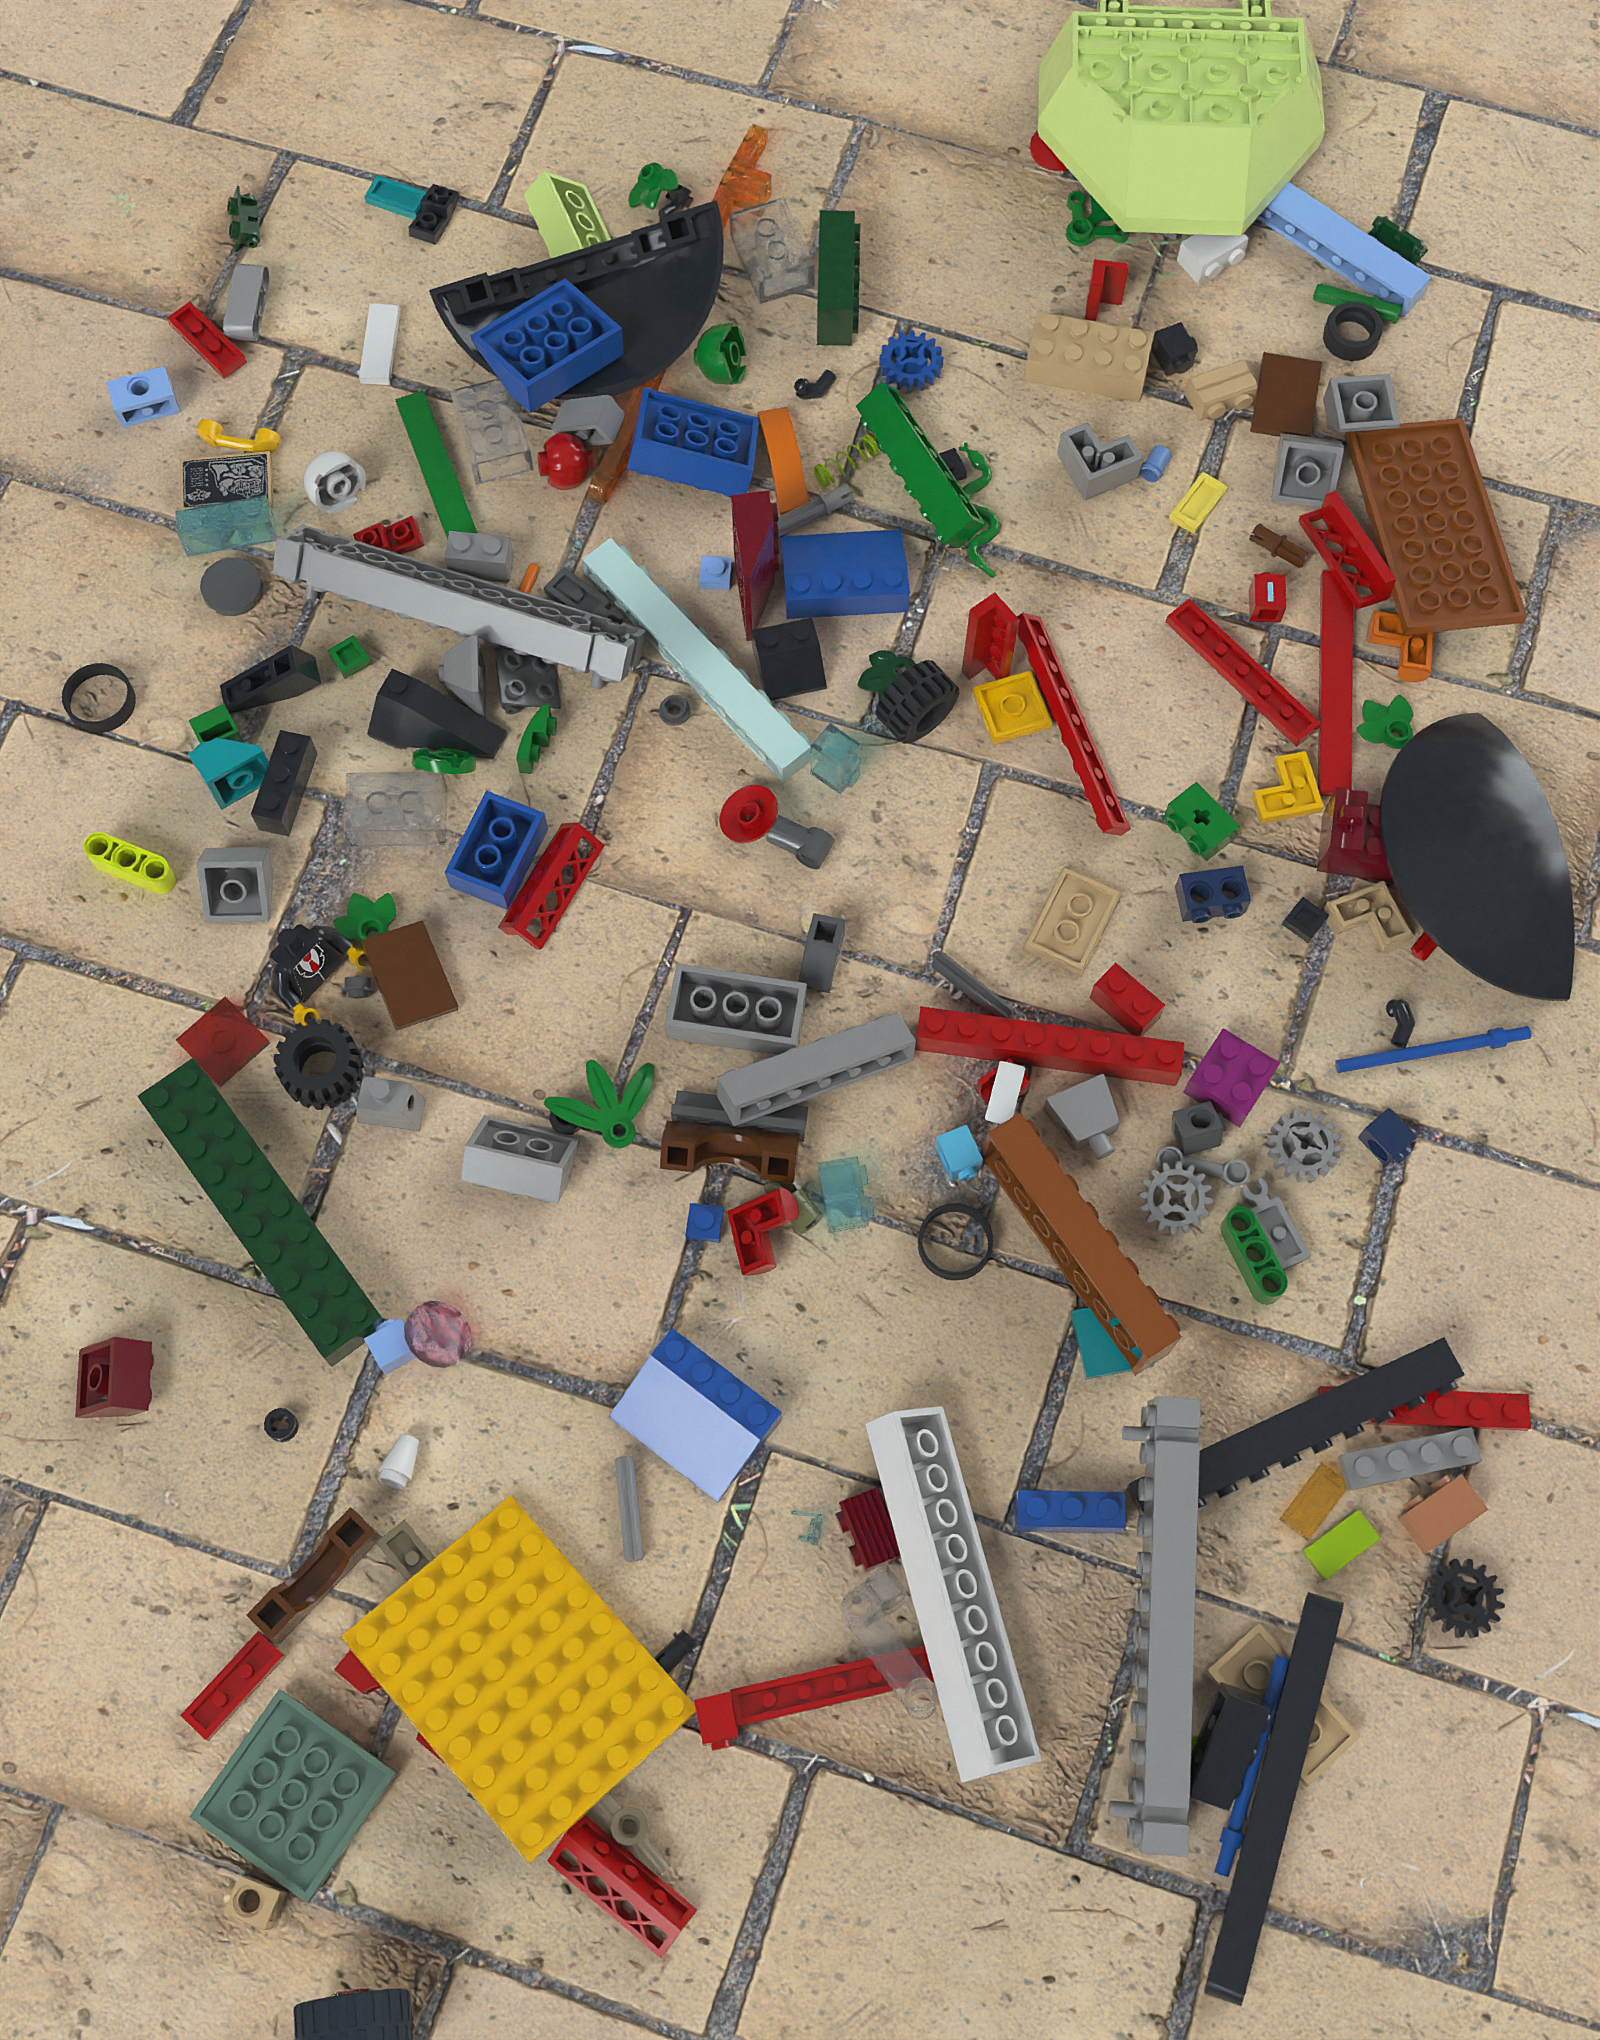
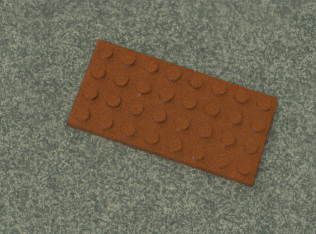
(1435, 527)

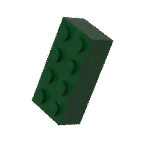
(838, 278)

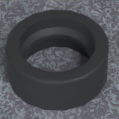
(1357, 313)

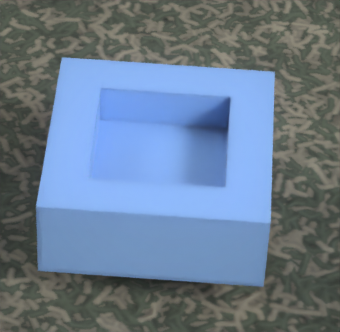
(715, 573)

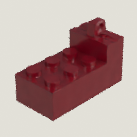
(1352, 838)

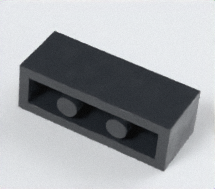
(284, 783)
(1227, 1745)

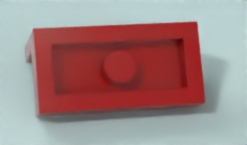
(1105, 286)

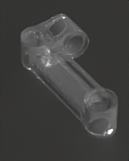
(882, 1595)

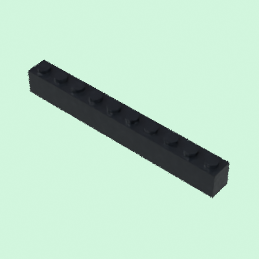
(1323, 1419)

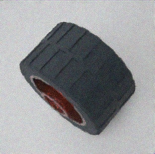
(355, 2016)

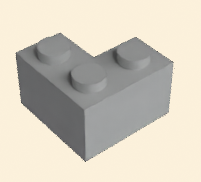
(1097, 466)

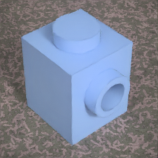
(389, 1345)

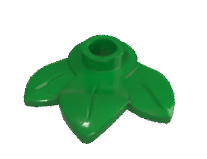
(650, 184)
(1383, 720)
(366, 916)

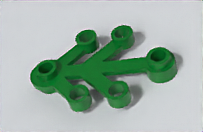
(1088, 226)

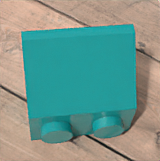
(229, 768)

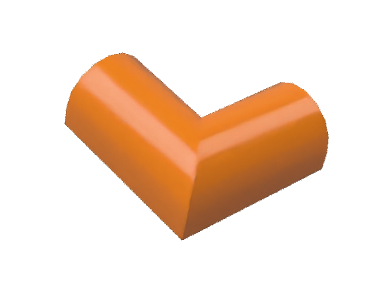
(1414, 650)

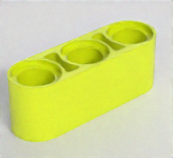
(121, 852)

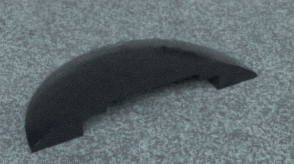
(648, 282)
(1480, 856)

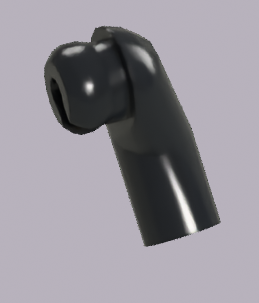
(817, 389)
(1405, 1021)

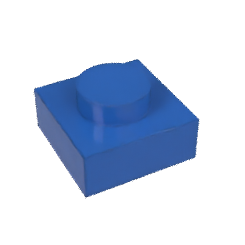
(704, 1222)

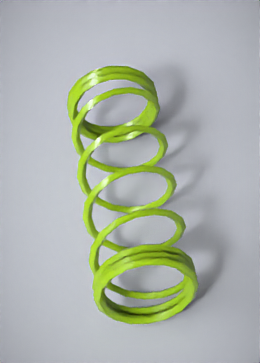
(828, 477)

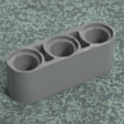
(246, 302)

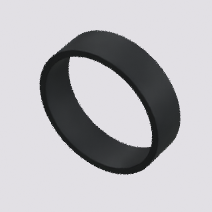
(82, 675)
(962, 1208)

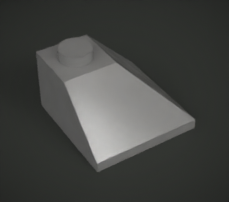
(465, 675)

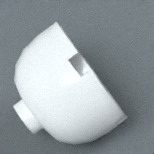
(333, 481)

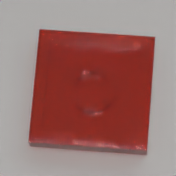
(222, 1041)

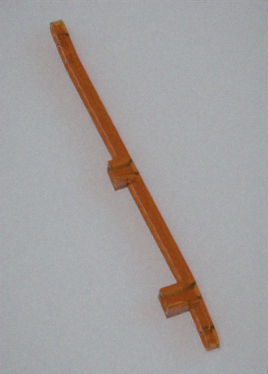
(739, 187)

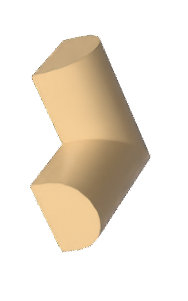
(1377, 909)

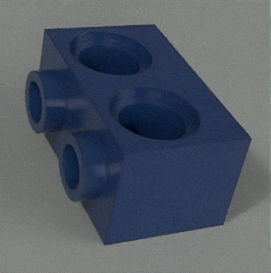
(1209, 886)

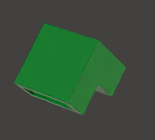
(215, 724)

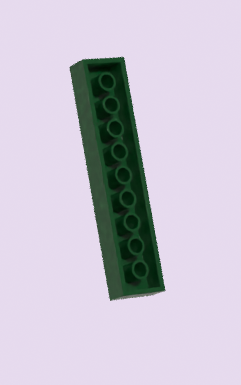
(262, 1212)

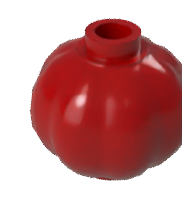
(565, 461)

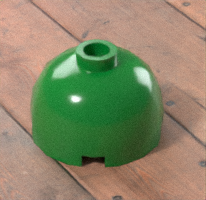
(720, 354)

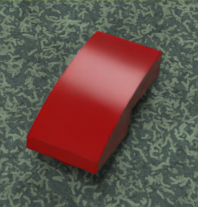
(397, 538)

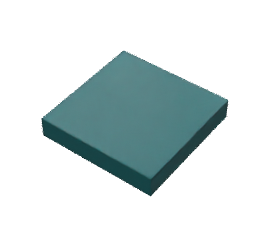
(1097, 1350)

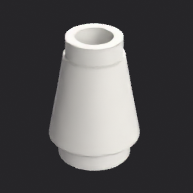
(399, 1463)

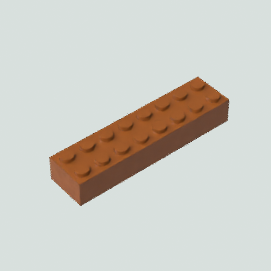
(1079, 1242)

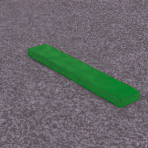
(435, 464)

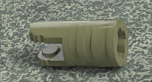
(808, 1212)

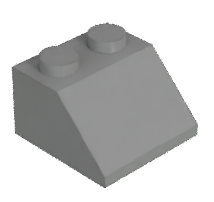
(1361, 403)
(1306, 469)
(236, 884)

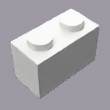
(1208, 255)

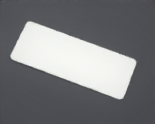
(1005, 1092)

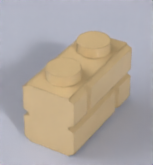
(1221, 390)

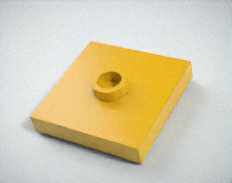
(1012, 707)

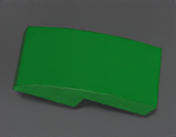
(536, 735)

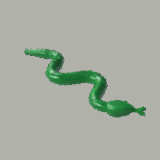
(979, 462)

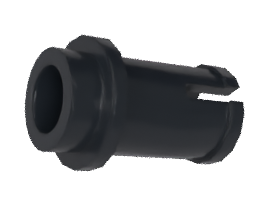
(675, 1651)

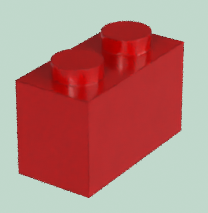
(1127, 1001)

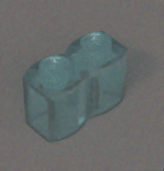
(844, 1194)

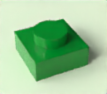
(349, 656)

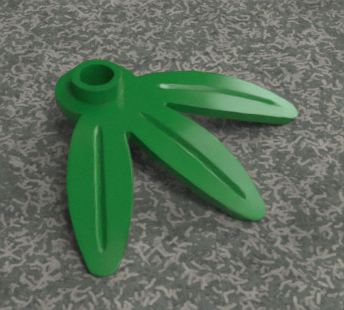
(605, 1097)

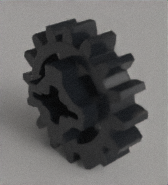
(1473, 1609)

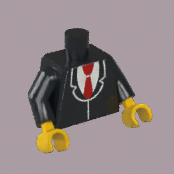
(305, 961)

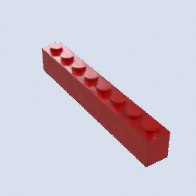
(1049, 1046)

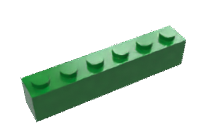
(920, 466)

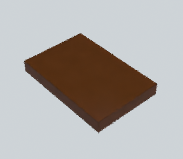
(1285, 395)
(409, 975)

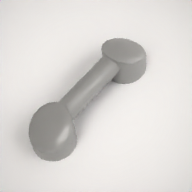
(1232, 1172)

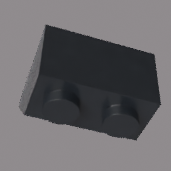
(789, 659)

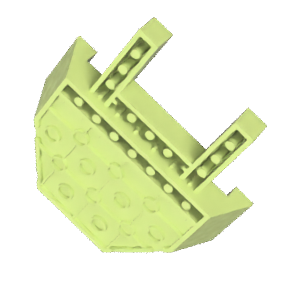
(1181, 111)

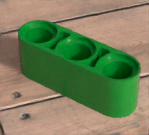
(1255, 1239)

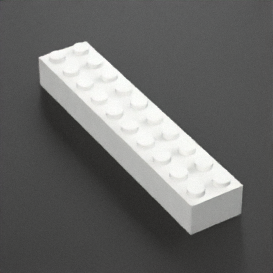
(952, 1593)

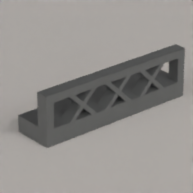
(707, 1110)

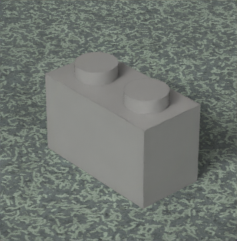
(590, 419)
(480, 555)

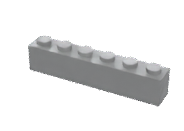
(815, 1068)

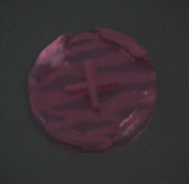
(437, 1334)

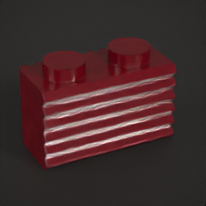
(869, 1528)

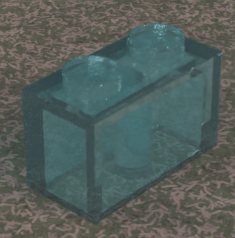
(835, 759)

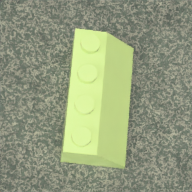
(564, 214)

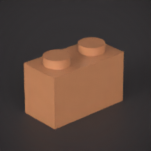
(1442, 1512)

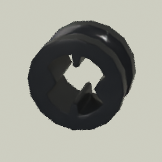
(283, 1435)

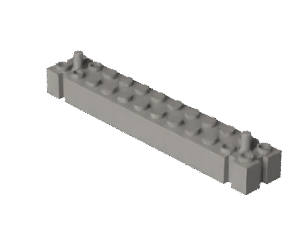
(459, 603)
(1166, 1629)

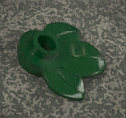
(883, 671)

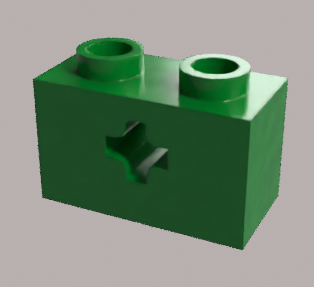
(1201, 821)

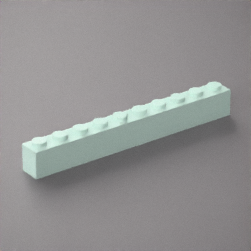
(698, 660)

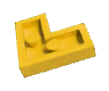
(1295, 795)

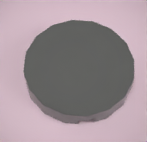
(231, 586)

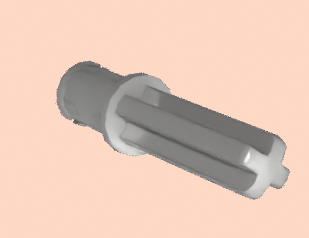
(814, 509)

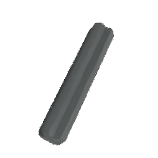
(971, 986)

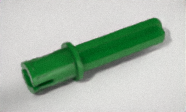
(1336, 296)

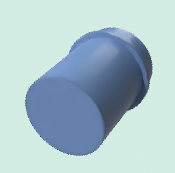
(1156, 462)

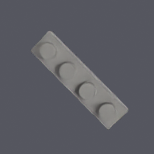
(1409, 1459)

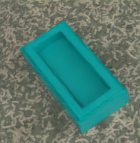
(395, 197)

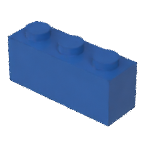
(1069, 1511)

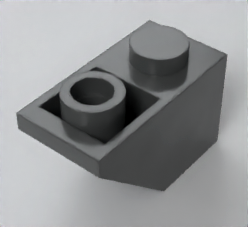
(822, 952)

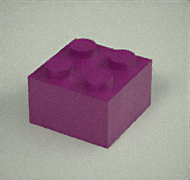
(1231, 1077)

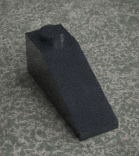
(272, 680)

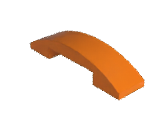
(783, 459)

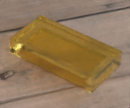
(1314, 1502)

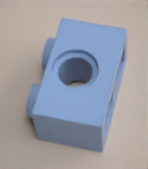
(143, 396)

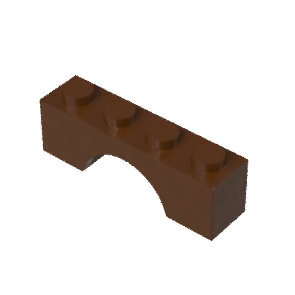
(693, 1145)
(296, 1597)

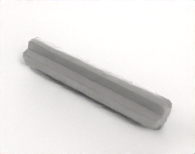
(629, 1509)

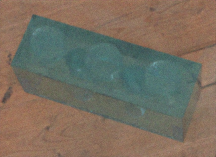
(226, 525)

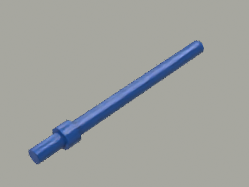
(1494, 1038)
(1231, 1836)

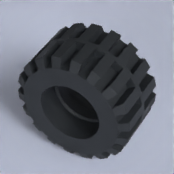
(917, 701)
(308, 1041)

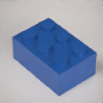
(496, 850)

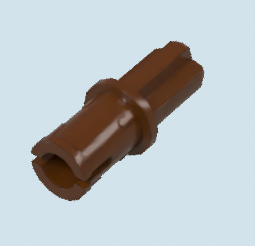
(1279, 546)

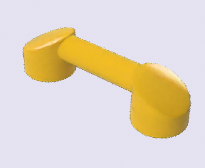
(264, 440)

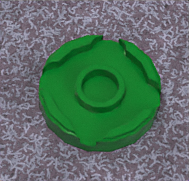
(444, 761)

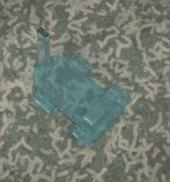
(816, 1523)

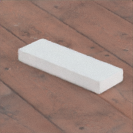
(379, 344)

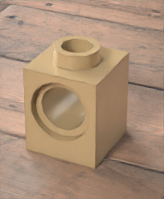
(270, 1901)

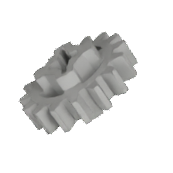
(1316, 1152)
(1187, 1187)

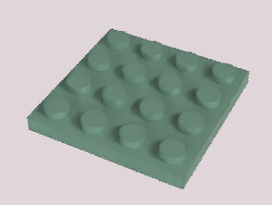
(293, 1795)

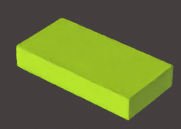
(1341, 1545)

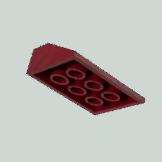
(754, 553)

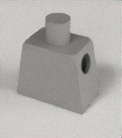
(386, 1104)
(1085, 1115)

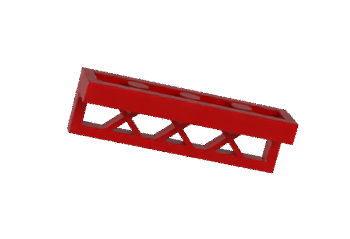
(1356, 551)
(990, 638)
(542, 879)
(625, 1880)

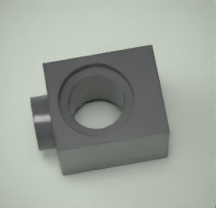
(1194, 1139)

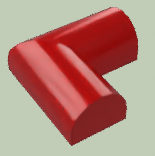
(751, 1227)

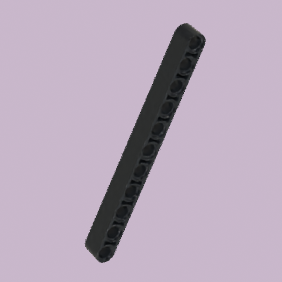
(1273, 1800)

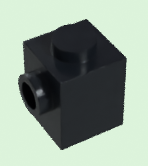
(1174, 349)

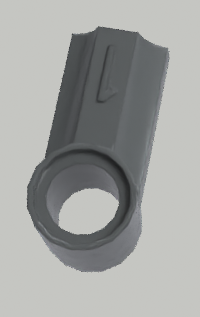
(807, 845)

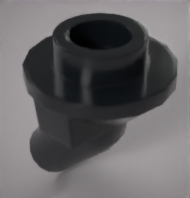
(679, 198)

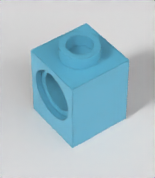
(959, 1154)

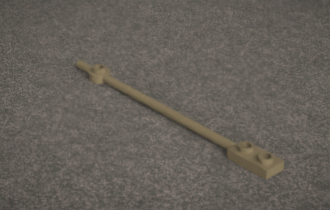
(410, 1556)

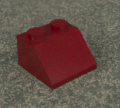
(114, 1378)

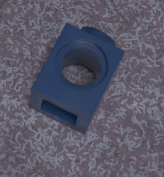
(1388, 1138)

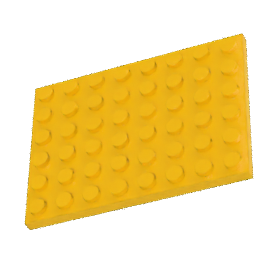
(519, 1678)

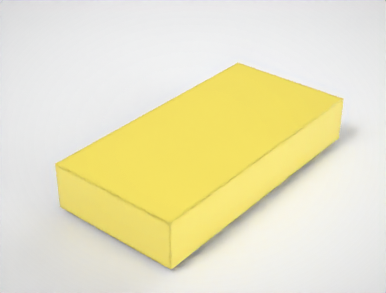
(1198, 502)

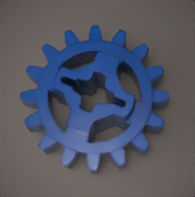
(911, 361)

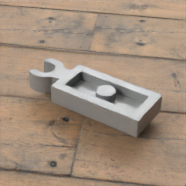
(1277, 1226)

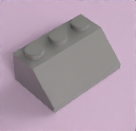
(519, 1159)

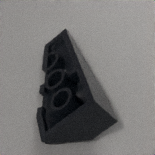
(421, 717)

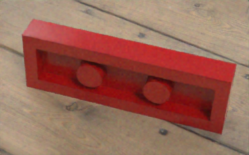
(206, 340)
(233, 1686)

